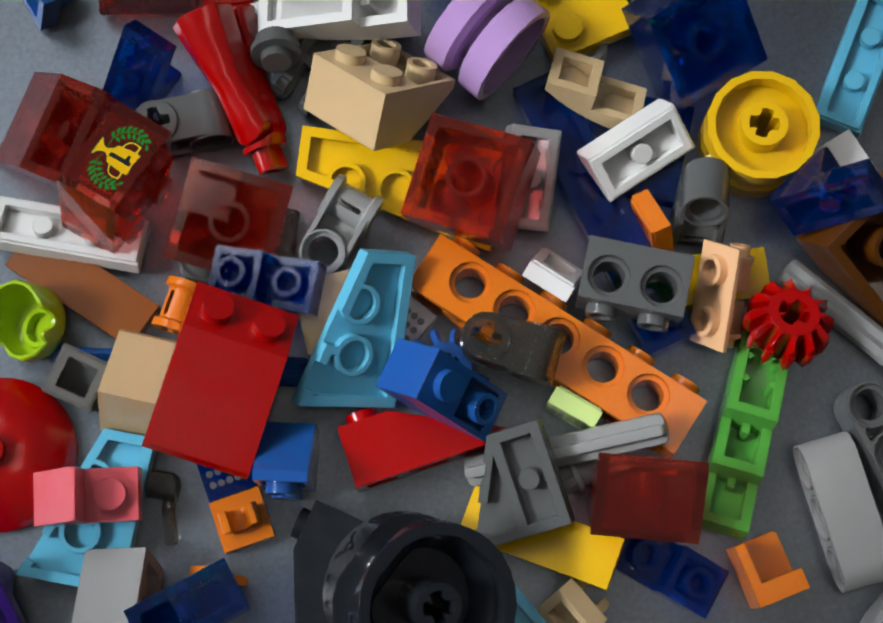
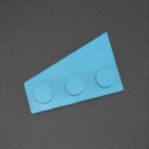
(360, 333)
(62, 548)

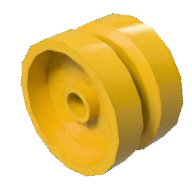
(761, 130)

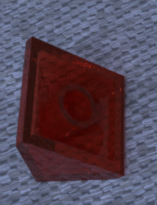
(647, 498)

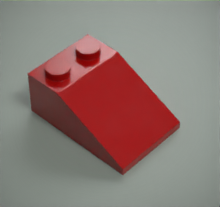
(221, 380)

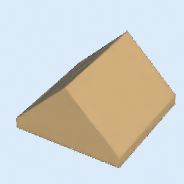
(132, 381)

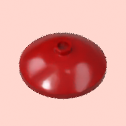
(33, 439)

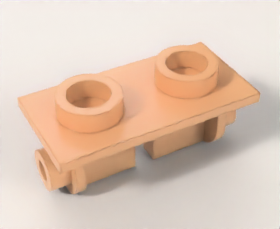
(715, 310)

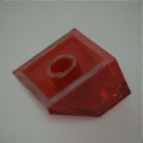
(225, 210)

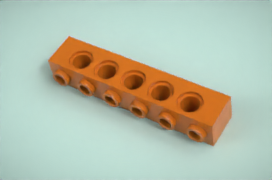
(458, 259)

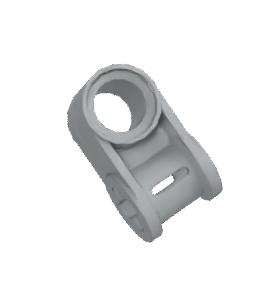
(340, 221)

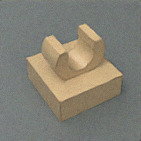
(572, 605)

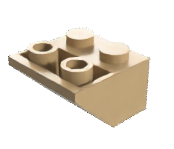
(375, 92)

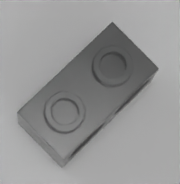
(635, 268)

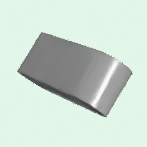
(842, 509)

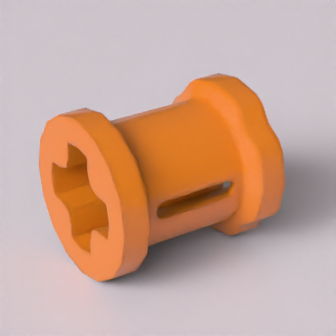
(174, 305)

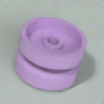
(485, 40)

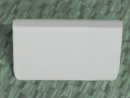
(636, 148)

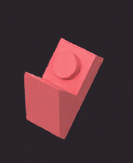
(87, 496)

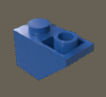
(441, 388)
(287, 460)

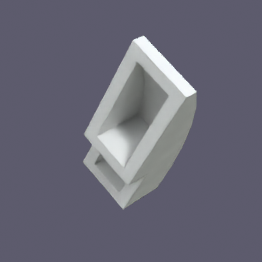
(343, 18)

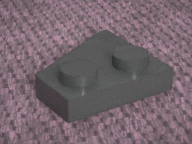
(521, 485)

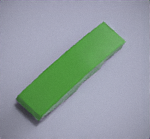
(742, 440)

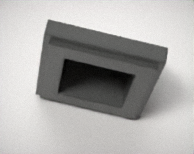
(75, 377)

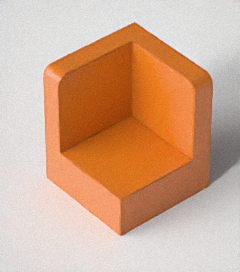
(765, 570)

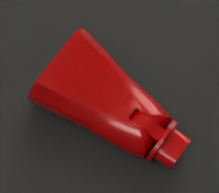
(220, 45)

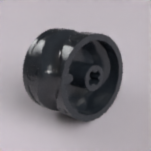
(417, 572)

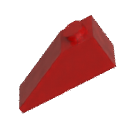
(400, 445)

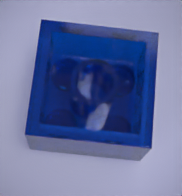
(693, 44)

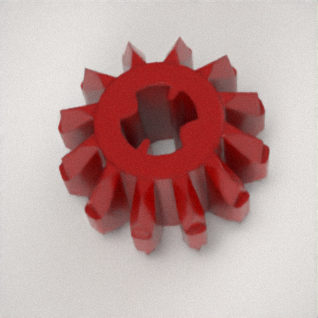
(787, 324)

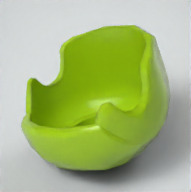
(30, 320)

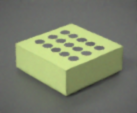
(573, 409)

